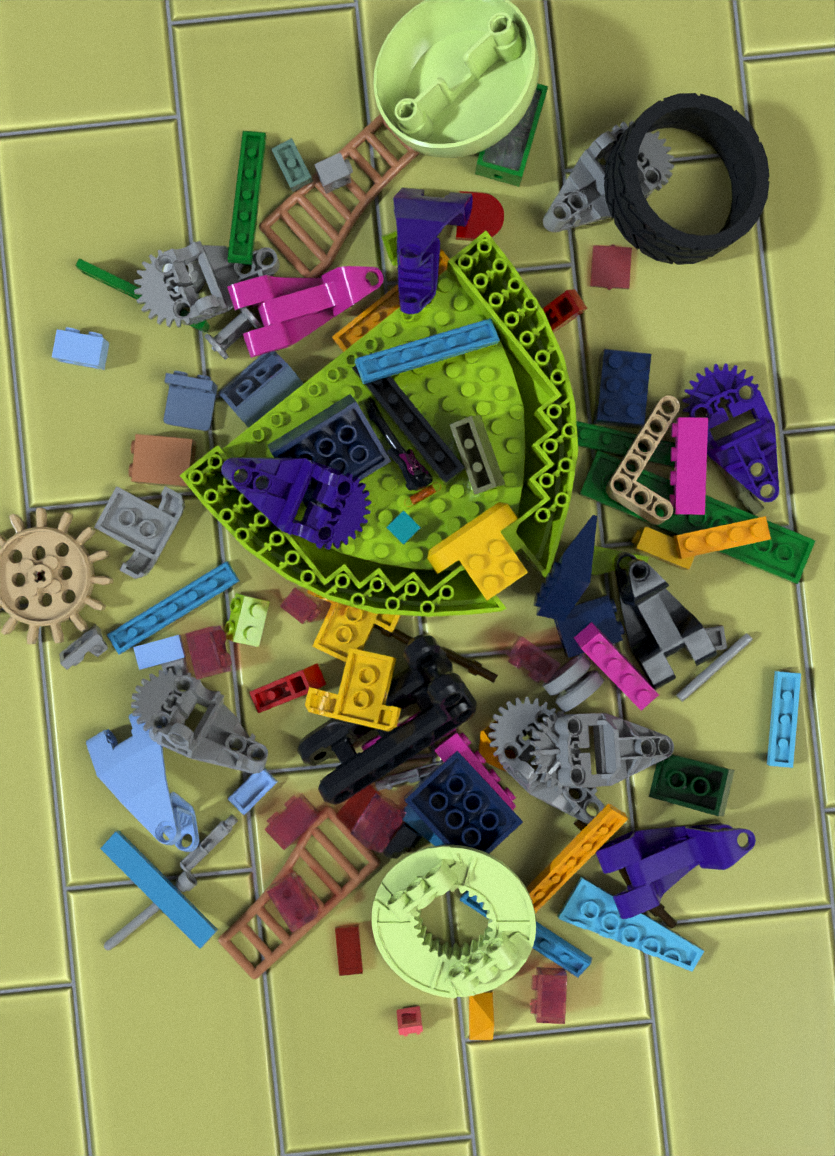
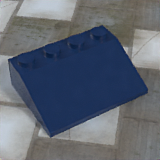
(337, 439)
(568, 576)
(462, 806)

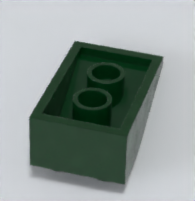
(692, 784)

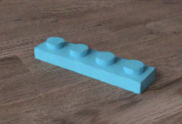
(783, 719)

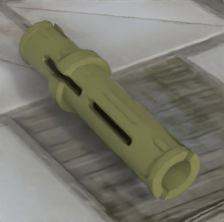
(747, 497)

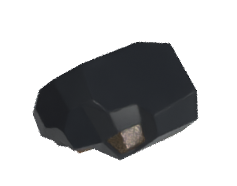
(402, 841)

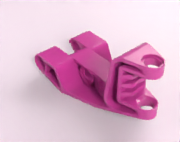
(299, 305)

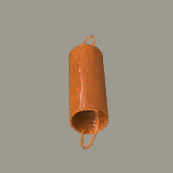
(422, 494)

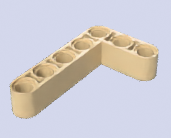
(639, 460)

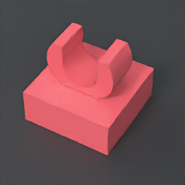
(409, 1021)

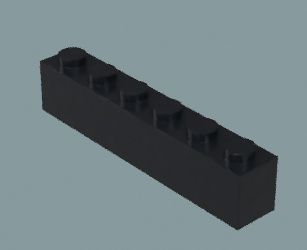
(415, 428)

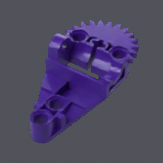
(747, 445)
(283, 488)

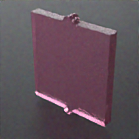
(611, 267)

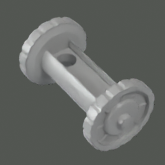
(233, 331)

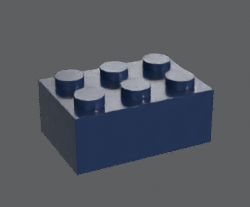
(622, 388)

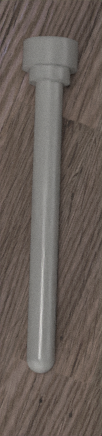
(185, 882)

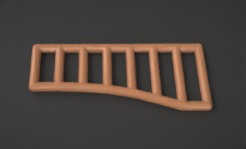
(351, 218)
(339, 894)

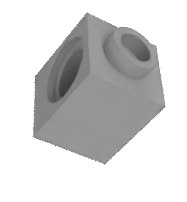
(334, 172)

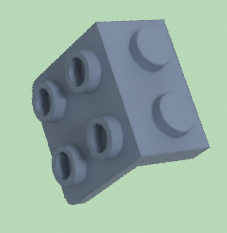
(190, 401)

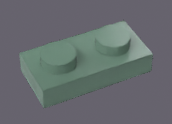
(292, 165)

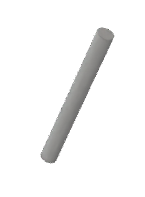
(714, 667)

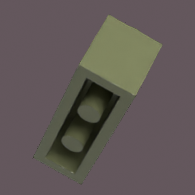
(477, 454)

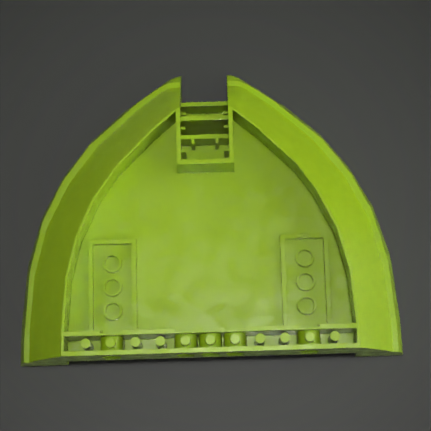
(527, 414)

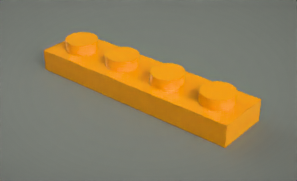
(722, 537)

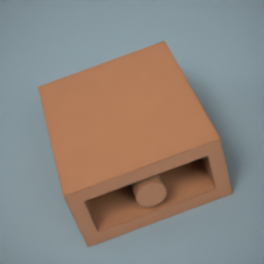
(161, 460)

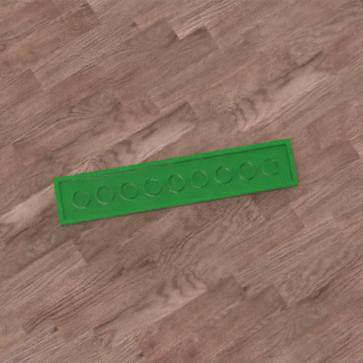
(781, 556)

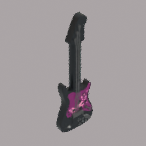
(415, 474)

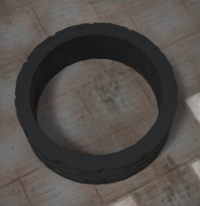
(734, 142)

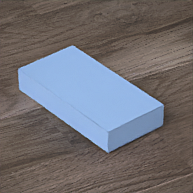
(159, 652)
(252, 790)

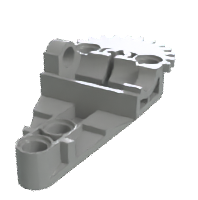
(583, 193)
(158, 286)
(218, 731)
(509, 731)
(619, 750)

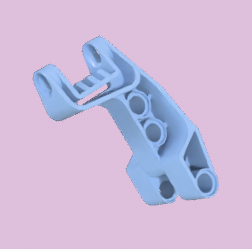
(139, 781)

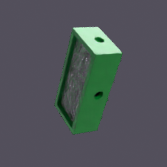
(509, 156)

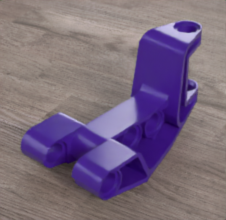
(418, 247)
(663, 856)

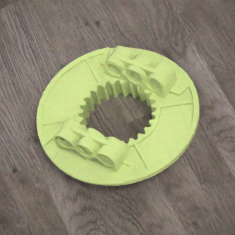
(448, 969)

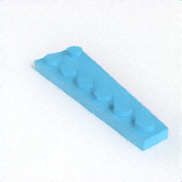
(596, 911)

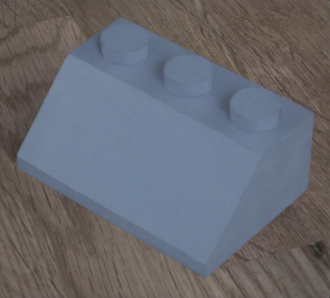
(260, 387)

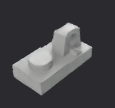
(89, 641)

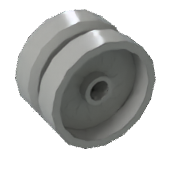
(573, 683)

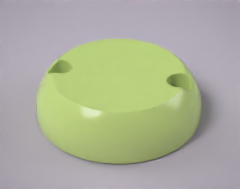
(456, 75)

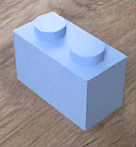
(80, 349)

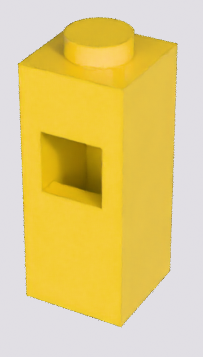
(659, 547)

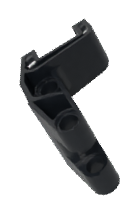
(657, 621)

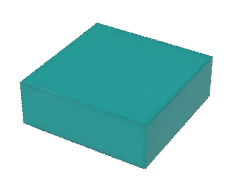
(403, 527)

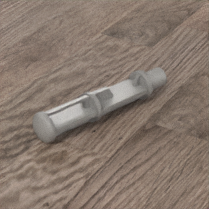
(410, 775)
(208, 843)

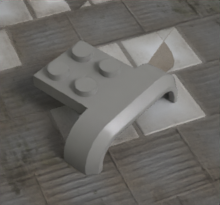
(141, 526)

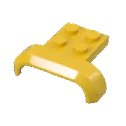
(482, 551)
(349, 628)
(361, 692)

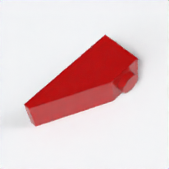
(564, 309)
(287, 688)

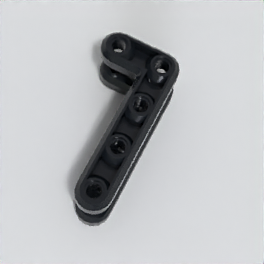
(443, 706)

